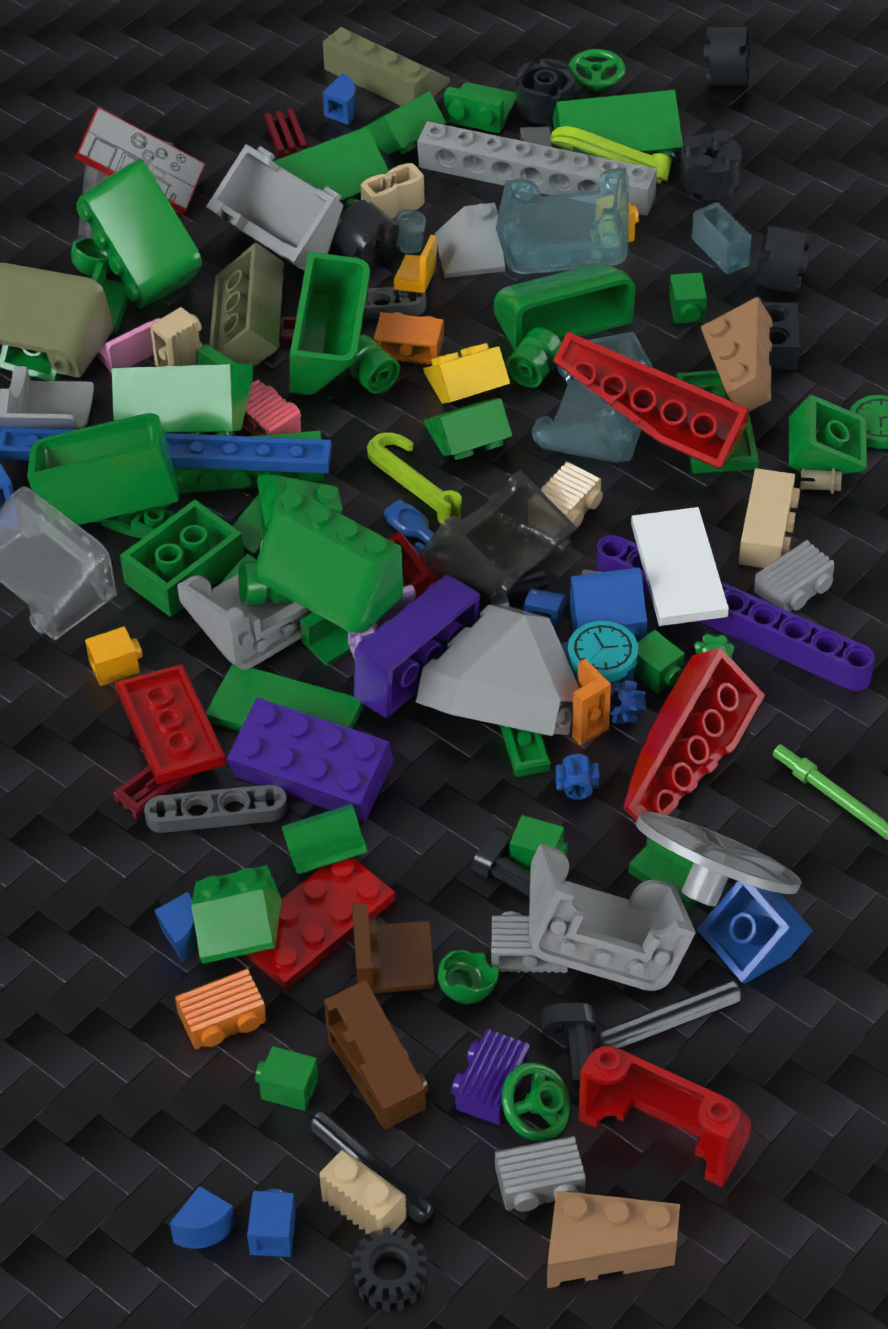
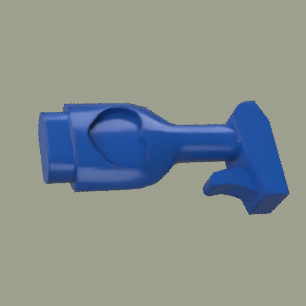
(409, 522)

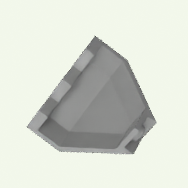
(504, 674)

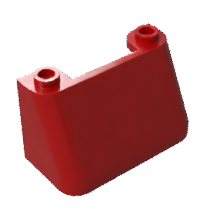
(617, 1081)

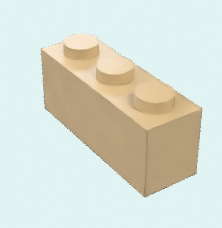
(768, 518)

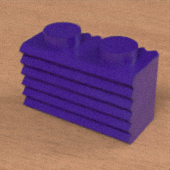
(481, 1086)

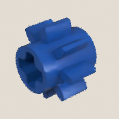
(626, 702)
(577, 776)

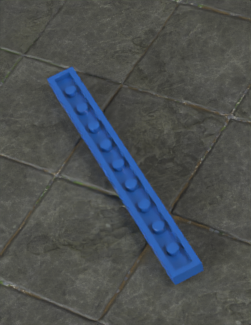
(204, 450)

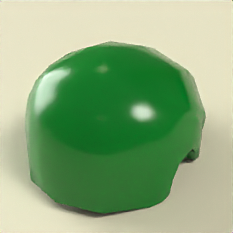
(86, 255)
(467, 976)

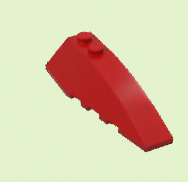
(656, 402)
(692, 732)

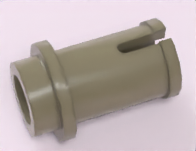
(824, 480)

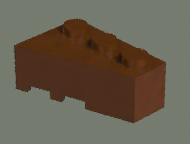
(374, 1055)

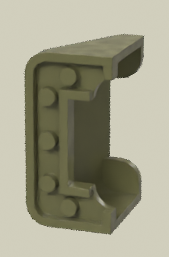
(53, 316)

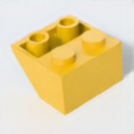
(464, 376)

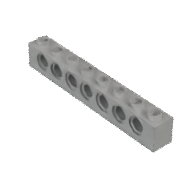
(503, 159)

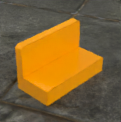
(417, 271)

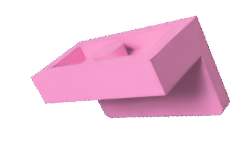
(128, 348)

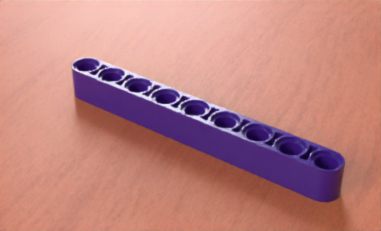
(766, 626)

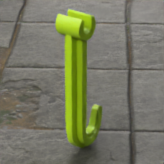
(570, 137)
(444, 502)

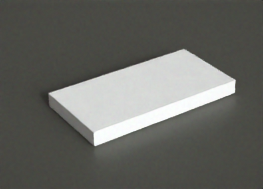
(679, 566)

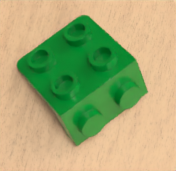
(478, 106)

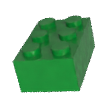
(181, 547)

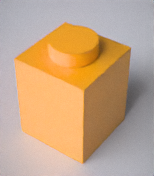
(113, 655)

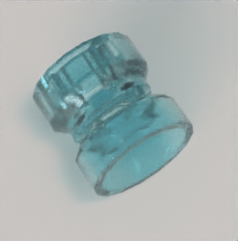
(411, 227)

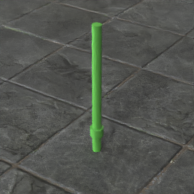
(807, 772)

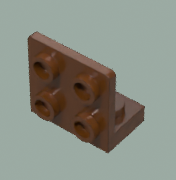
(392, 954)

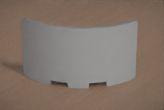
(45, 403)

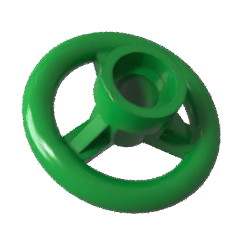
(597, 72)
(543, 1099)

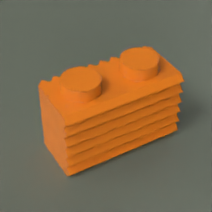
(410, 337)
(221, 1009)

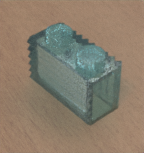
(722, 238)

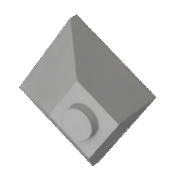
(470, 242)

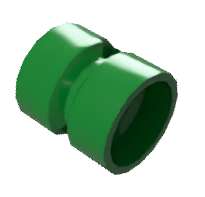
(533, 357)
(374, 366)
(252, 591)

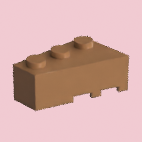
(741, 352)

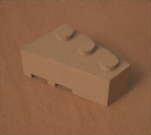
(609, 1235)

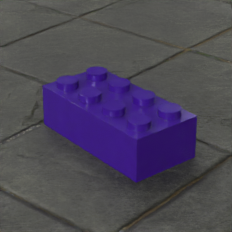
(394, 656)
(310, 758)

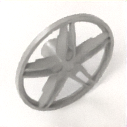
(715, 859)

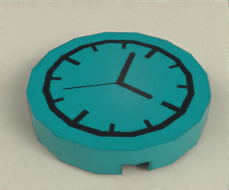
(606, 647)

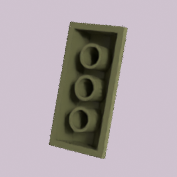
(379, 68)
(248, 307)

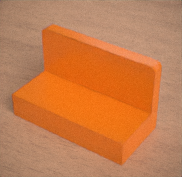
(590, 704)

